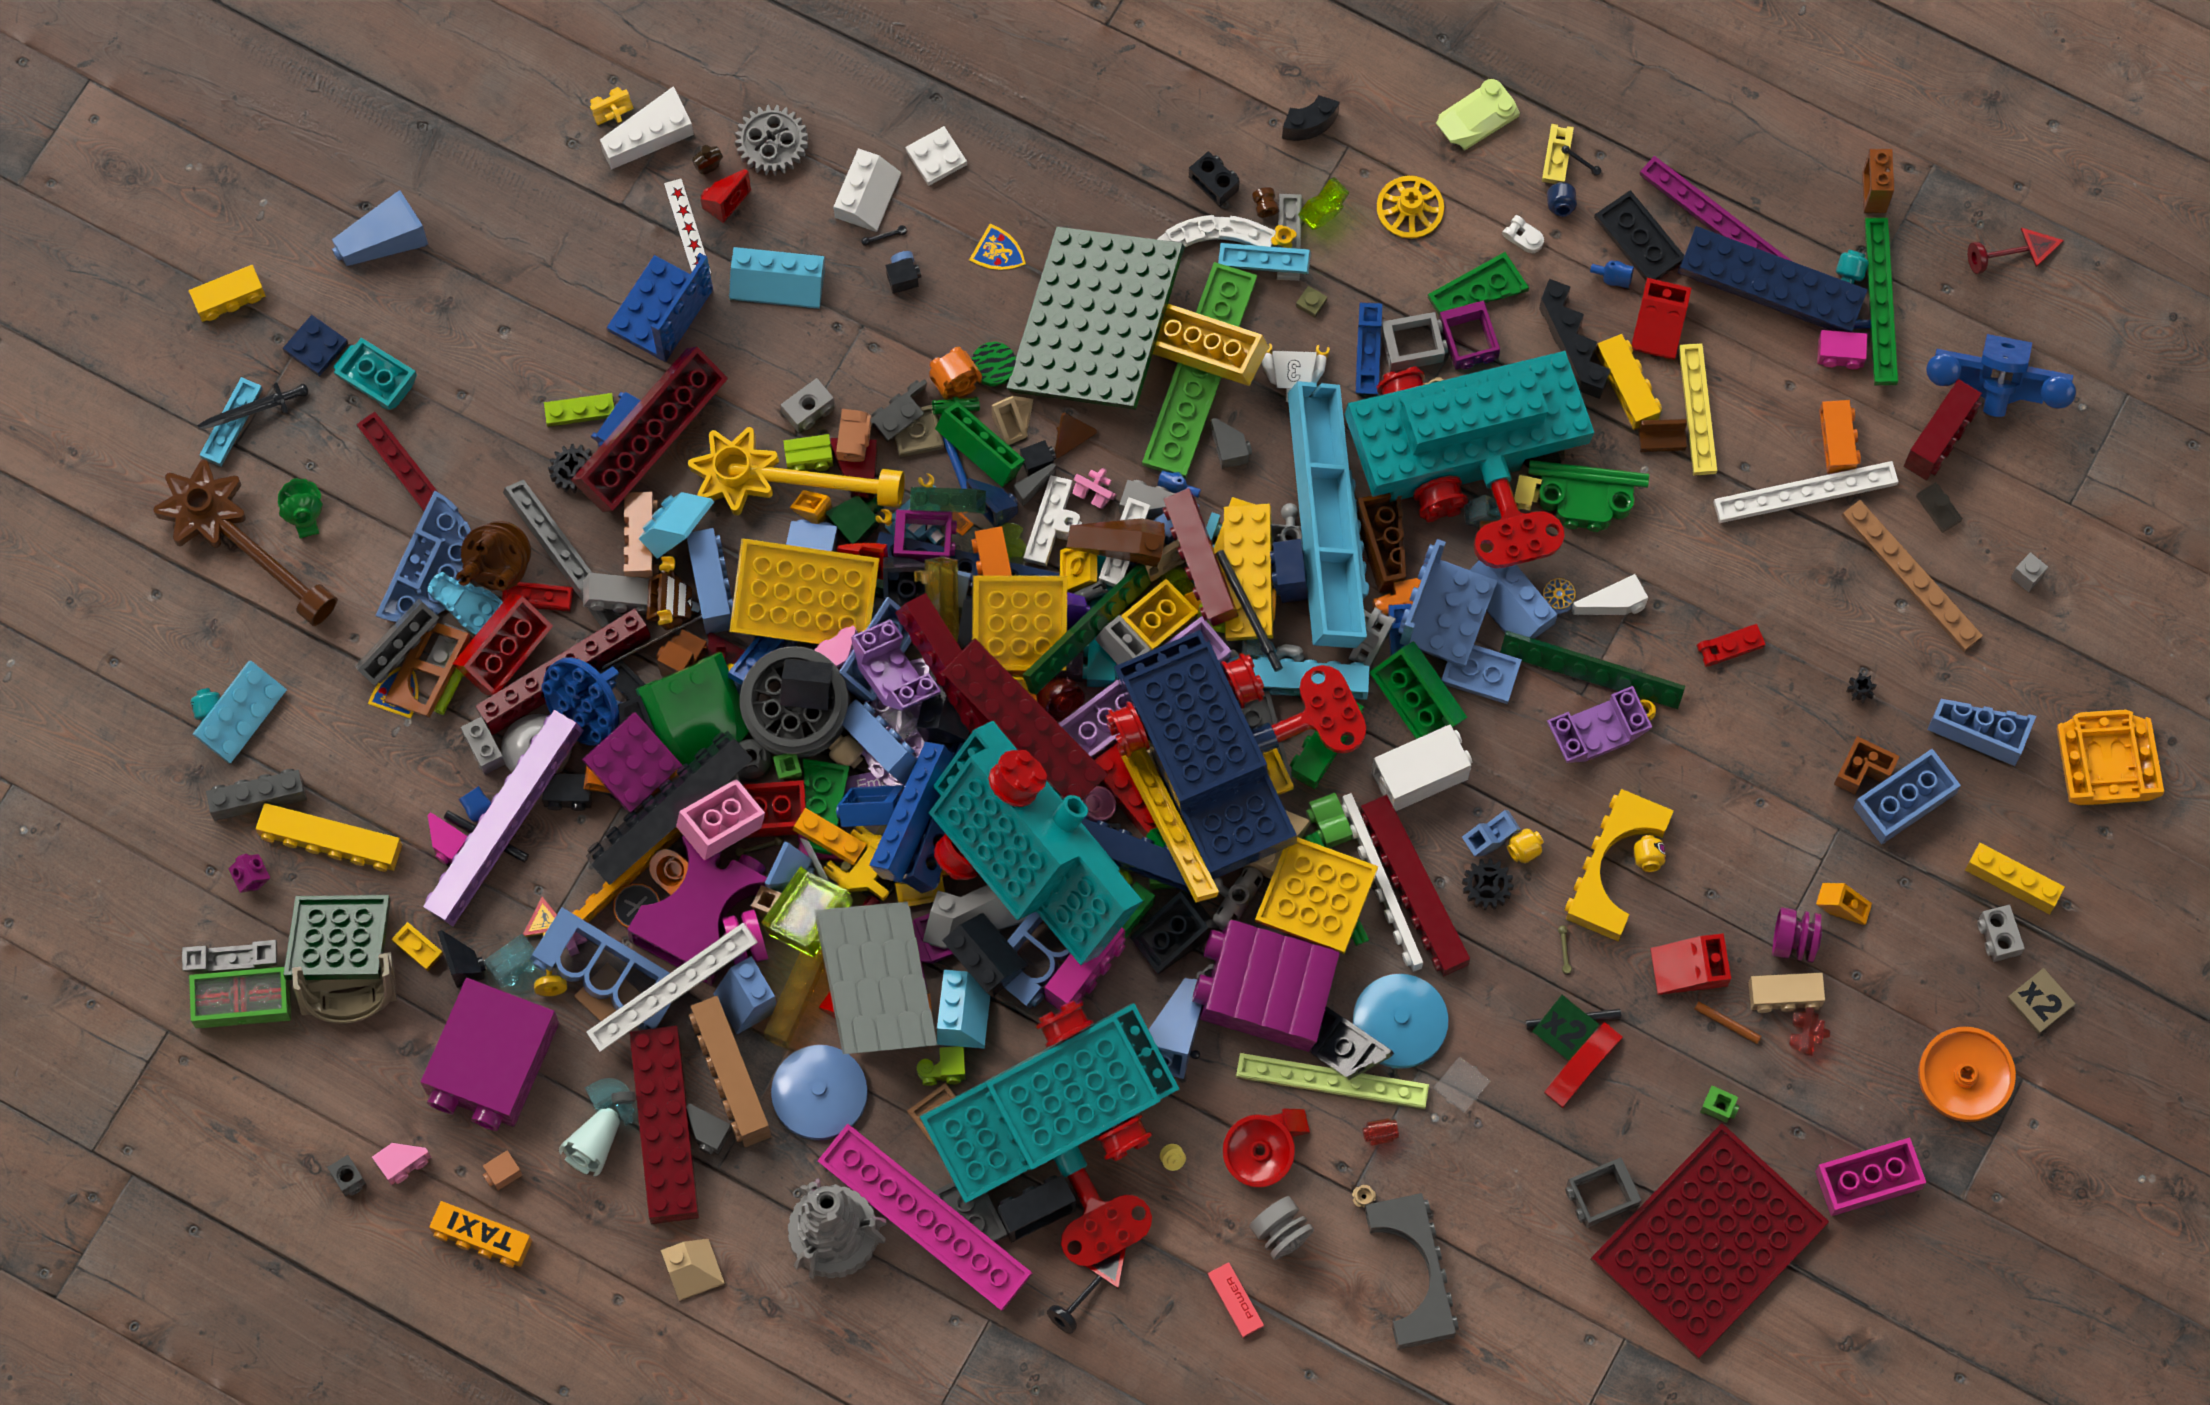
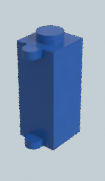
(619, 413)

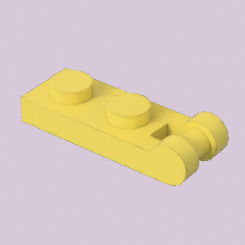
(1556, 161)

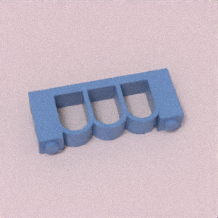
(557, 938)
(1023, 987)

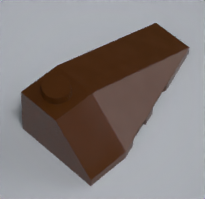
(1127, 540)

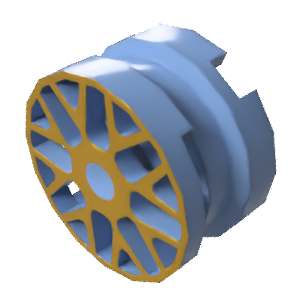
(1559, 595)

